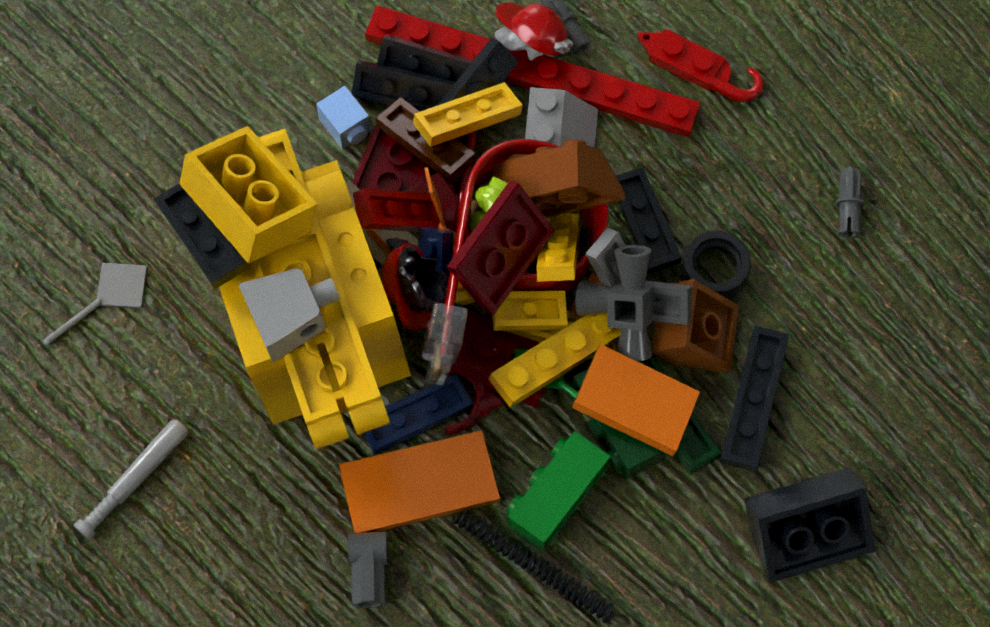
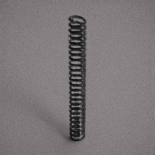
(540, 573)

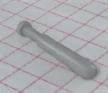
(138, 471)

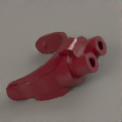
(485, 401)

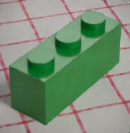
(557, 490)

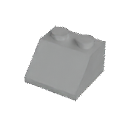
(559, 117)

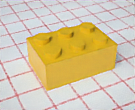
(248, 194)

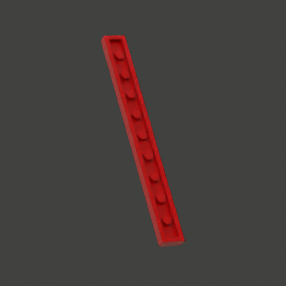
(595, 88)

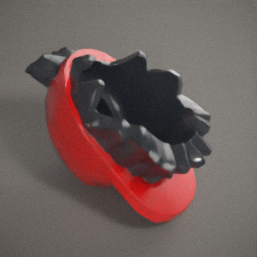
(412, 283)

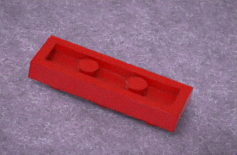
(394, 210)

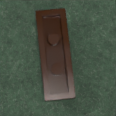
(448, 158)

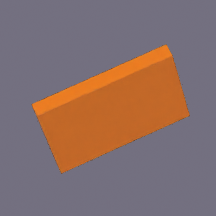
(636, 400)

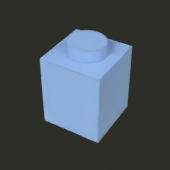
(343, 118)

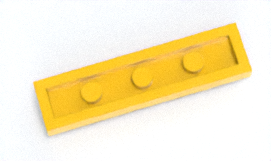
(559, 254)
(553, 358)

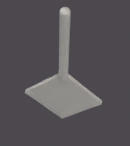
(118, 287)

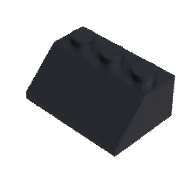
(810, 524)

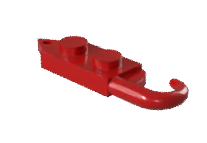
(696, 64)

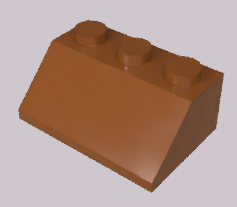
(563, 177)

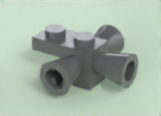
(635, 302)

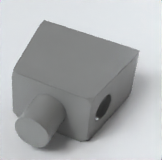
(287, 309)

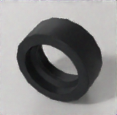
(725, 242)

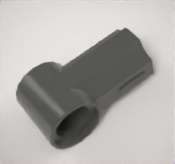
(367, 558)

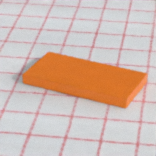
(419, 483)

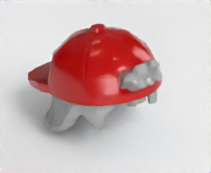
(532, 29)

